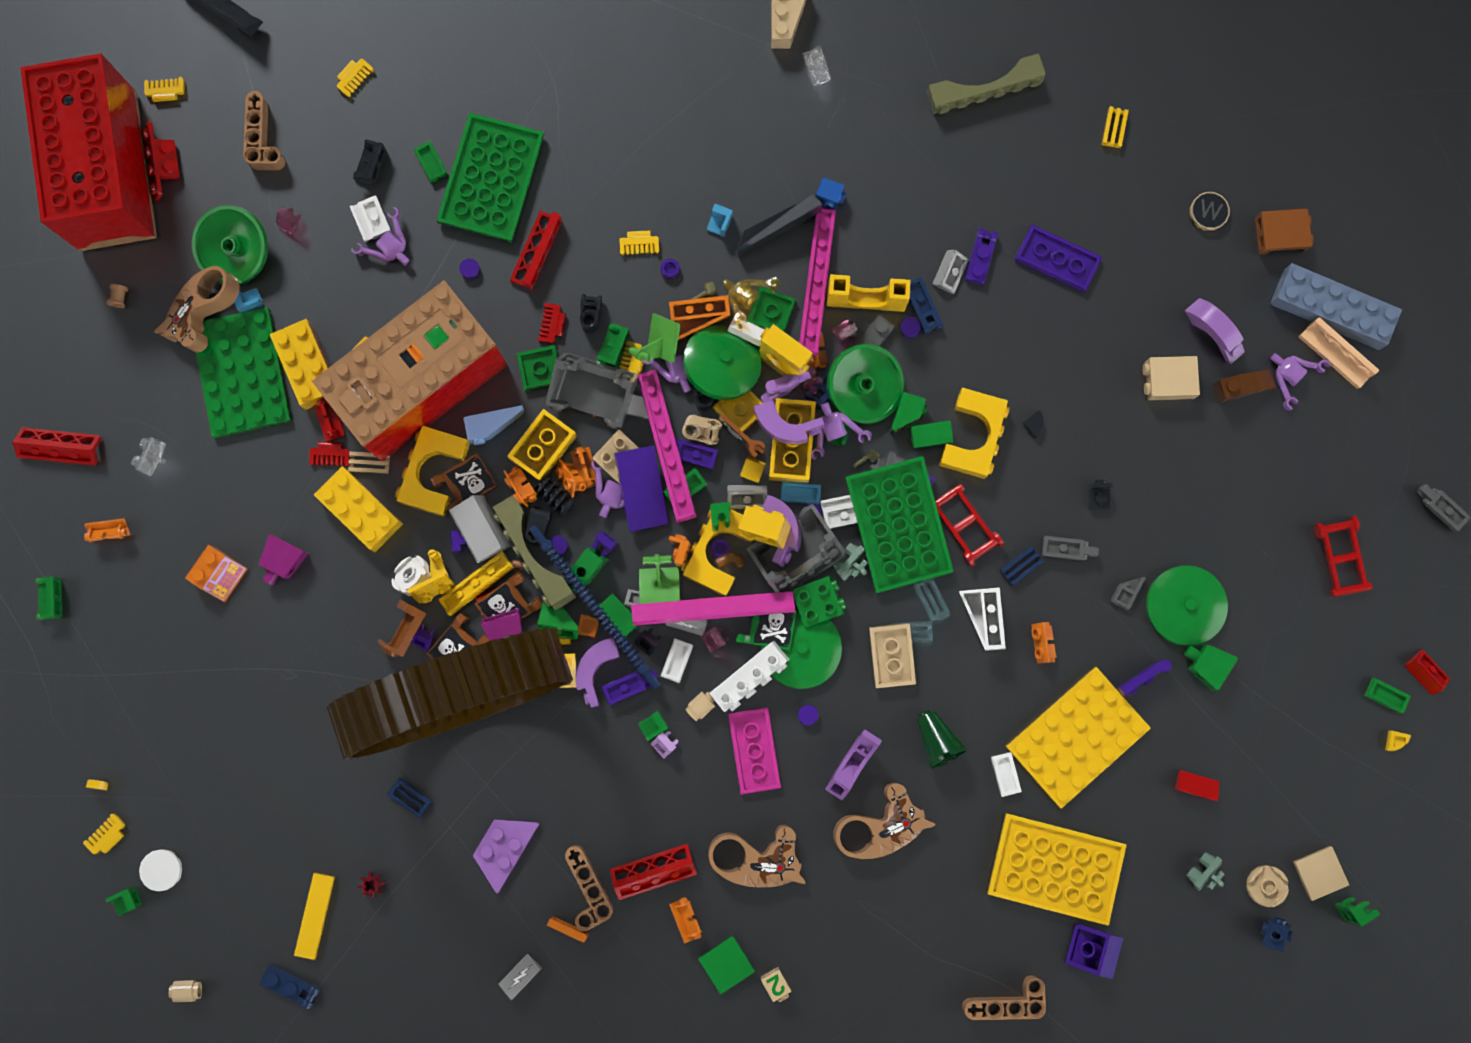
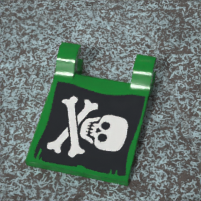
(769, 629)

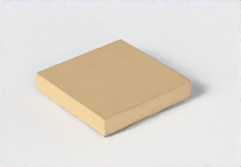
(1321, 873)

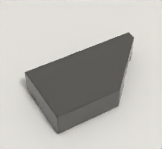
(1126, 593)

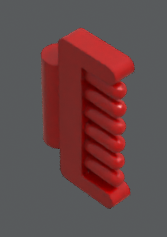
(556, 324)
(330, 449)

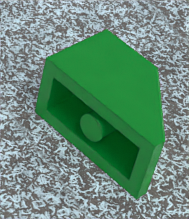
(908, 411)
(558, 620)

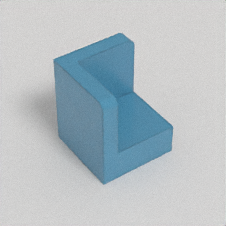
(720, 220)
(248, 301)

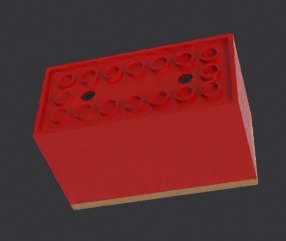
(88, 152)
(410, 372)

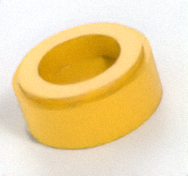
(96, 784)

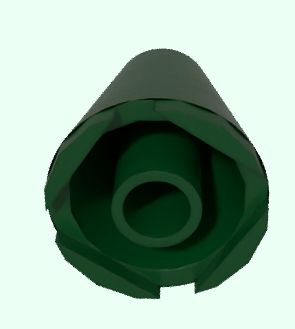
(938, 740)

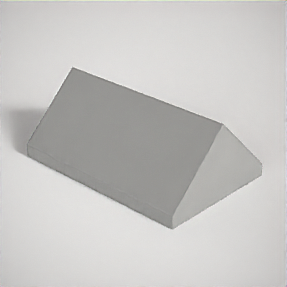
(479, 528)

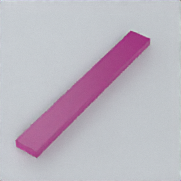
(817, 280)
(666, 446)
(713, 608)

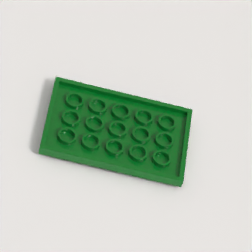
(490, 177)
(242, 374)
(899, 524)

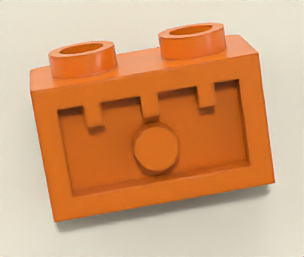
(682, 553)

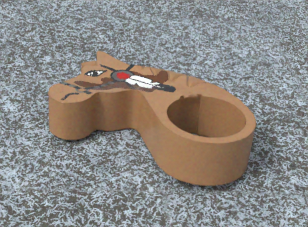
(193, 304)
(899, 826)
(766, 869)

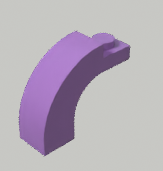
(1218, 326)
(782, 431)
(794, 537)
(589, 664)
(852, 764)

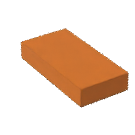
(567, 929)

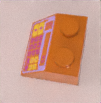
(216, 573)

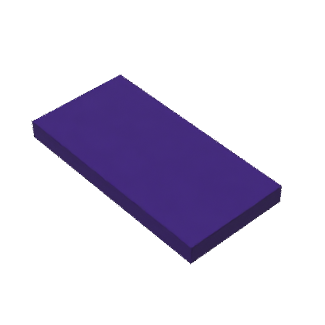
(1058, 258)
(641, 488)

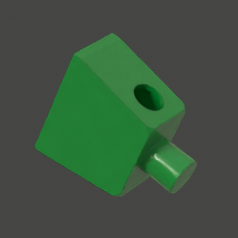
(592, 562)
(1210, 665)

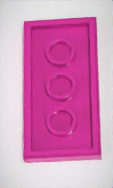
(754, 750)

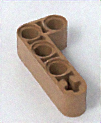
(259, 130)
(585, 884)
(1003, 1013)

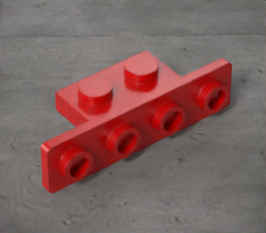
(161, 160)

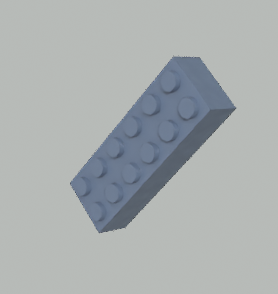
(1338, 305)

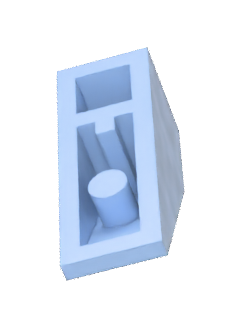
(487, 425)

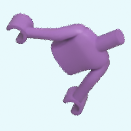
(388, 244)
(676, 372)
(1293, 372)
(783, 386)
(835, 429)
(611, 494)

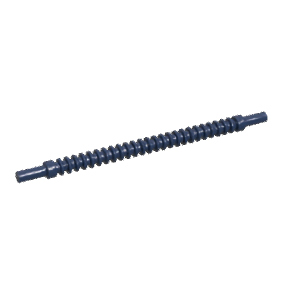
(547, 546)

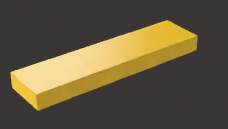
(476, 583)
(314, 916)

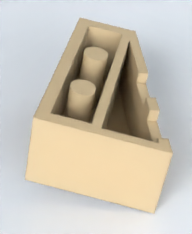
(785, 21)

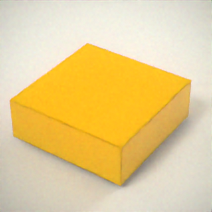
(752, 469)

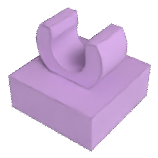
(664, 745)

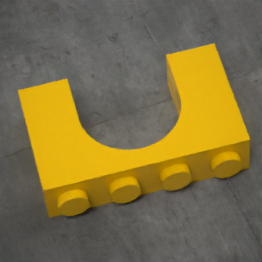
(888, 298)
(783, 352)
(991, 412)
(428, 444)
(699, 568)

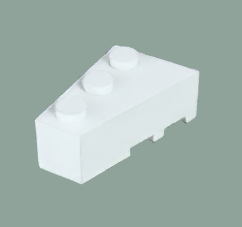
(986, 615)

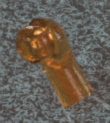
(729, 558)

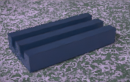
(1035, 555)
(419, 814)

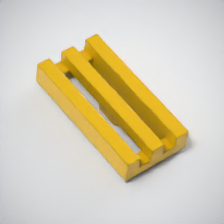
(1117, 112)

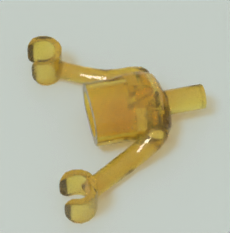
(745, 295)

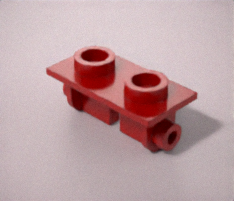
(328, 420)

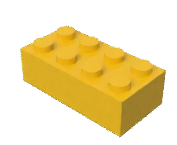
(302, 360)
(792, 461)
(358, 509)

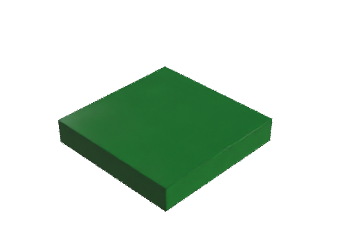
(771, 309)
(537, 367)
(726, 964)

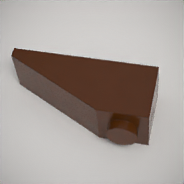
(1243, 385)

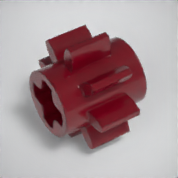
(365, 885)

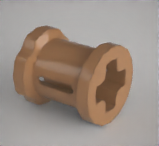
(117, 296)

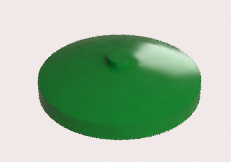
(230, 240)
(721, 363)
(865, 383)
(1186, 605)
(812, 655)

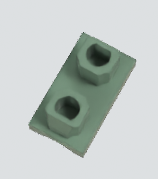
(854, 564)
(1212, 865)

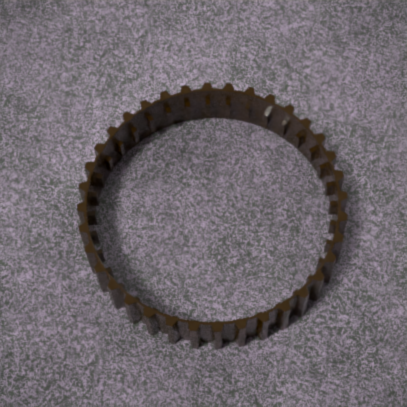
(448, 692)

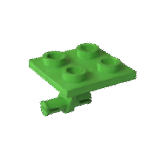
(661, 342)
(658, 583)

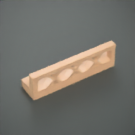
(1338, 352)

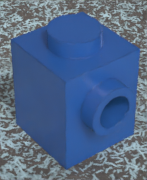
(830, 193)

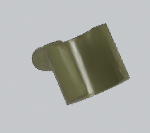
(709, 291)
(872, 455)

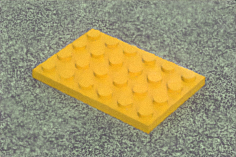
(1078, 737)
(1056, 869)

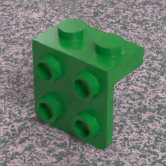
(819, 601)

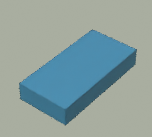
(800, 493)

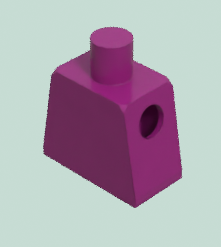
(280, 559)
(502, 624)

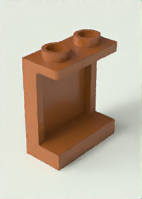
(1284, 230)
(405, 630)

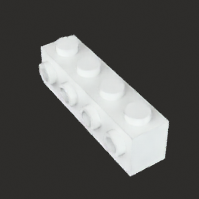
(749, 676)

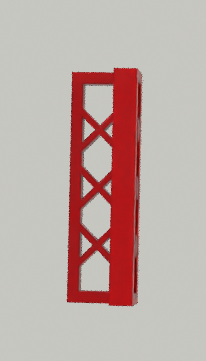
(541, 251)
(55, 449)
(653, 876)

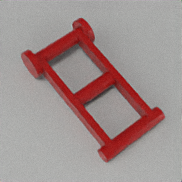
(1322, 533)
(994, 537)

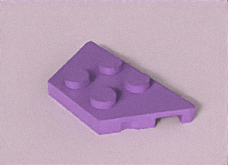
(502, 849)

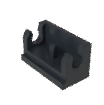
(370, 162)

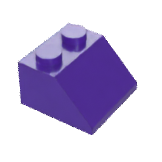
(1094, 951)

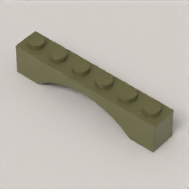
(948, 95)
(514, 520)

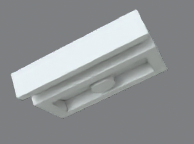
(370, 218)
(838, 512)

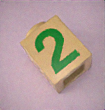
(776, 985)

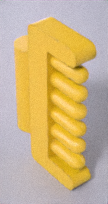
(351, 72)
(165, 93)
(638, 238)
(634, 365)
(108, 839)

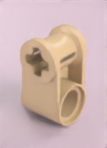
(703, 429)

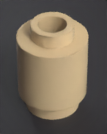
(700, 705)
(185, 991)

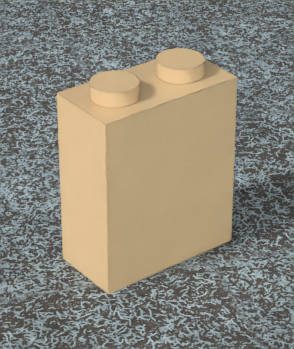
(1171, 378)

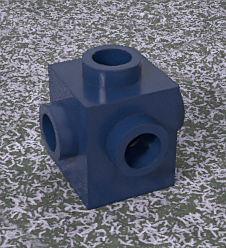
(1273, 940)

